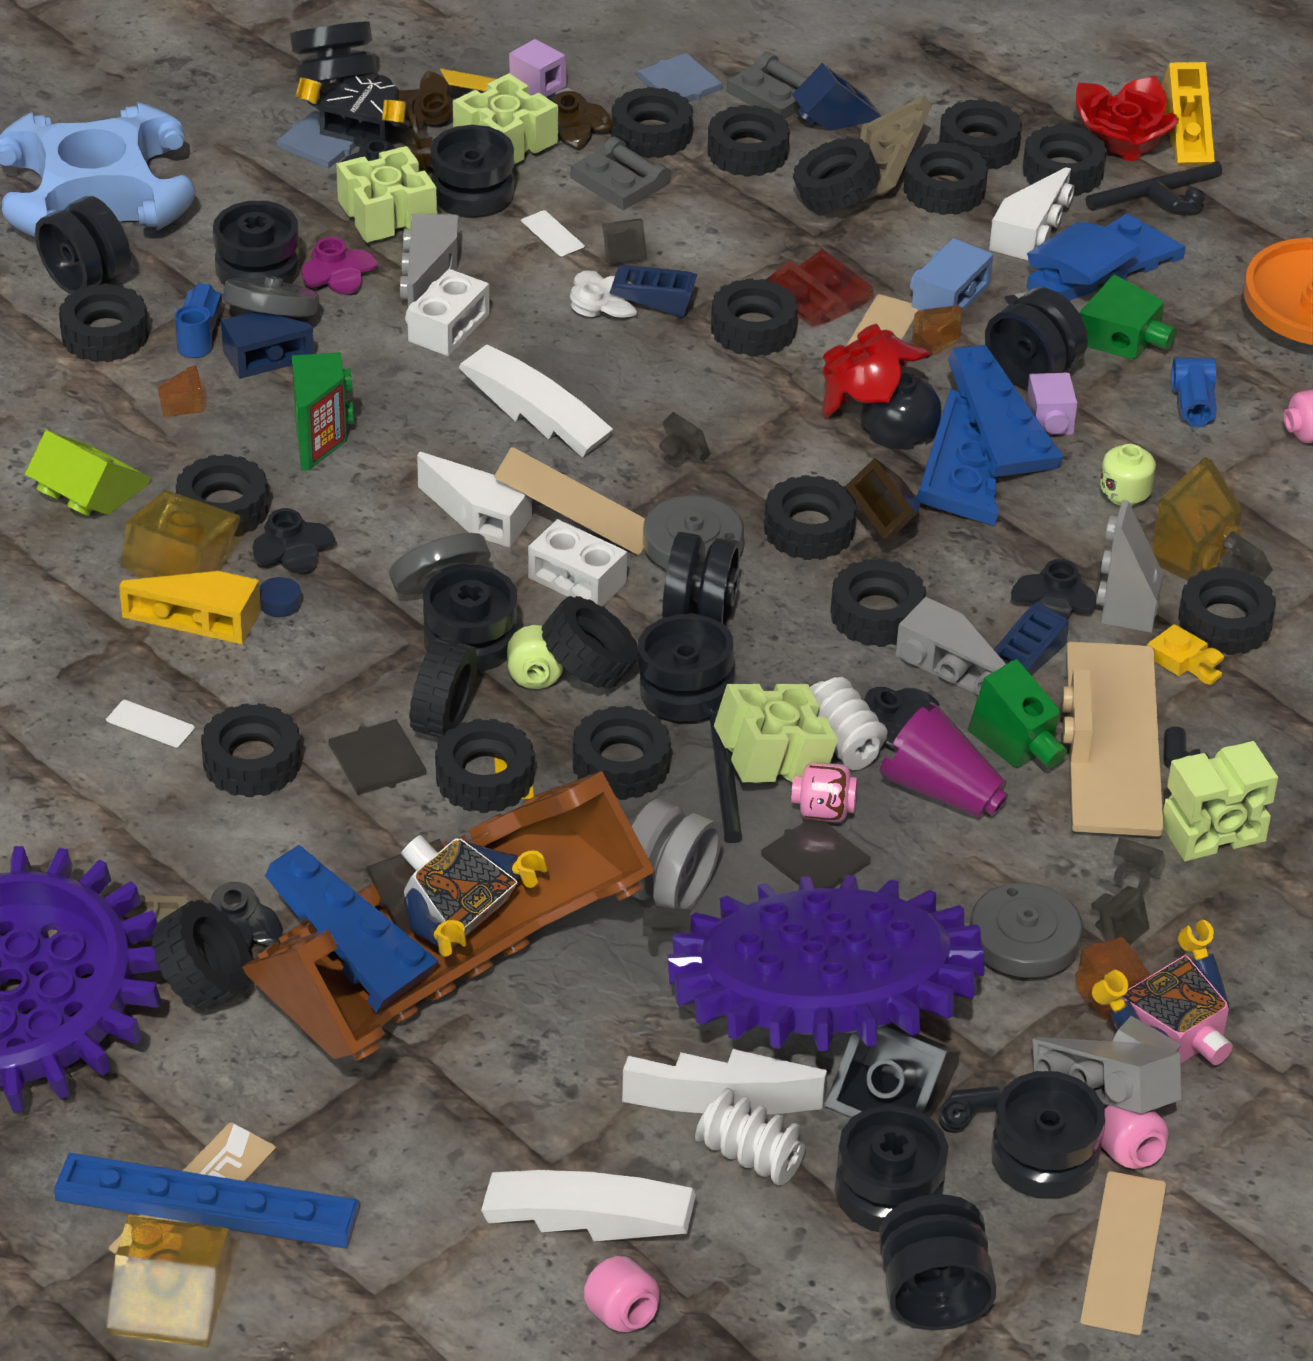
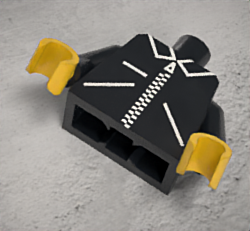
(357, 108)

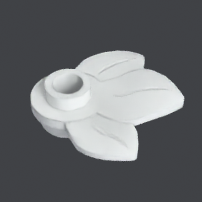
(593, 295)

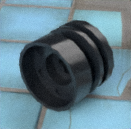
(937, 1262)

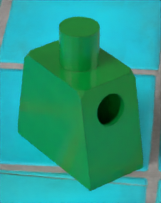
(1125, 320)
(1017, 718)

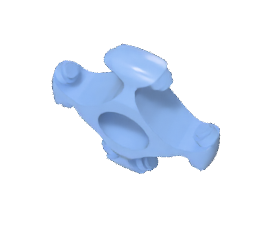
(97, 161)

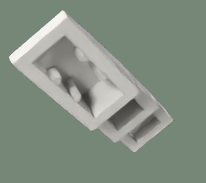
(530, 394)
(700, 1080)
(600, 1202)

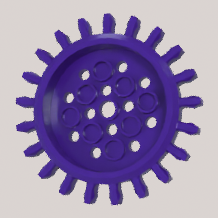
(86, 942)
(826, 962)

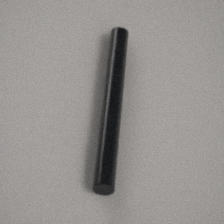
(1141, 188)
(726, 787)

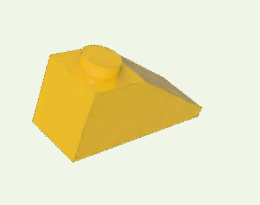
(1189, 99)
(196, 603)

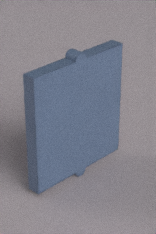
(681, 75)
(306, 142)

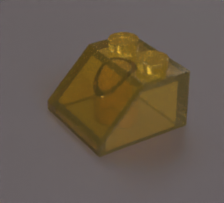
(1195, 521)
(177, 537)
(168, 1281)

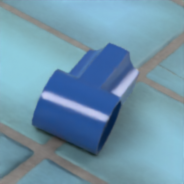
(197, 320)
(1195, 383)

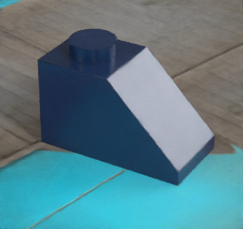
(833, 101)
(264, 342)

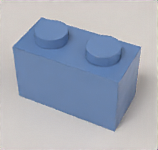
(952, 277)

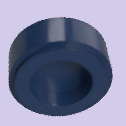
(280, 596)

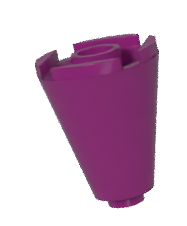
(944, 765)

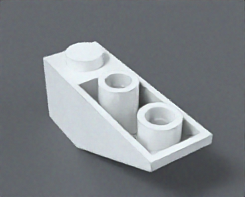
(1029, 214)
(475, 499)

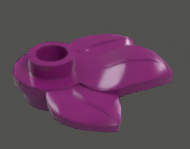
(337, 266)

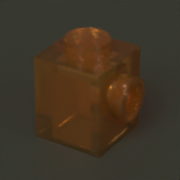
(1100, 960)

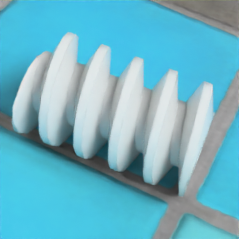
(856, 727)
(751, 1138)

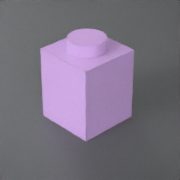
(539, 67)
(1053, 402)

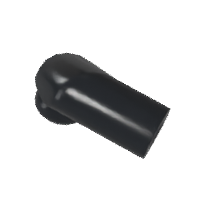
(1177, 203)
(1176, 745)
(964, 1104)

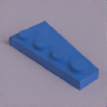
(1153, 248)
(1004, 419)
(957, 468)
(367, 941)

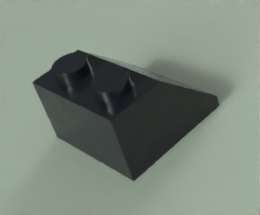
(895, 1072)

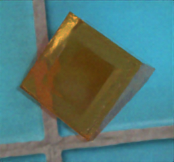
(937, 328)
(181, 393)

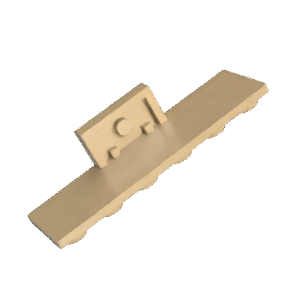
(1112, 739)

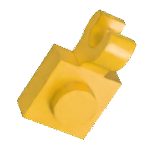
(1183, 652)

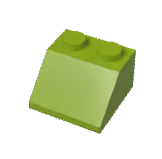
(83, 474)

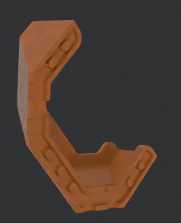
(587, 858)

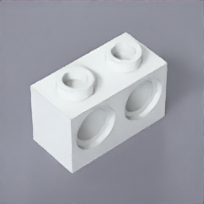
(448, 312)
(577, 563)

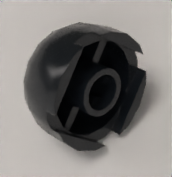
(907, 418)

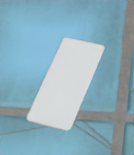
(552, 233)
(150, 723)

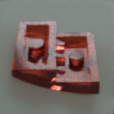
(823, 287)

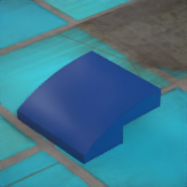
(1083, 253)

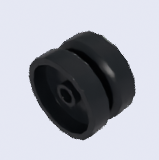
(333, 52)
(472, 170)
(256, 242)
(82, 244)
(1036, 336)
(699, 580)
(472, 608)
(685, 666)
(1047, 1134)
(888, 1159)

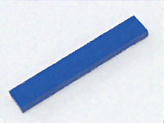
(207, 1200)

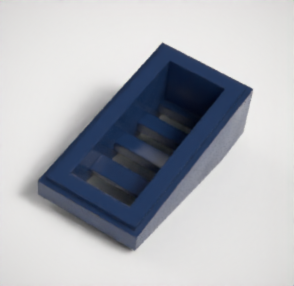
(655, 287)
(1041, 625)

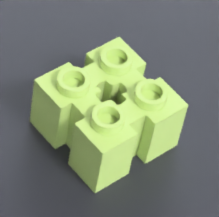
(508, 107)
(384, 192)
(773, 731)
(1219, 800)

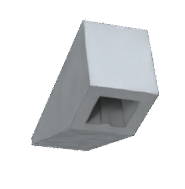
(428, 252)
(1133, 575)
(946, 645)
(1121, 1073)

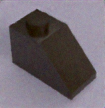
(883, 498)

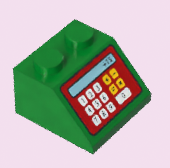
(320, 405)

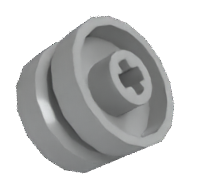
(680, 851)

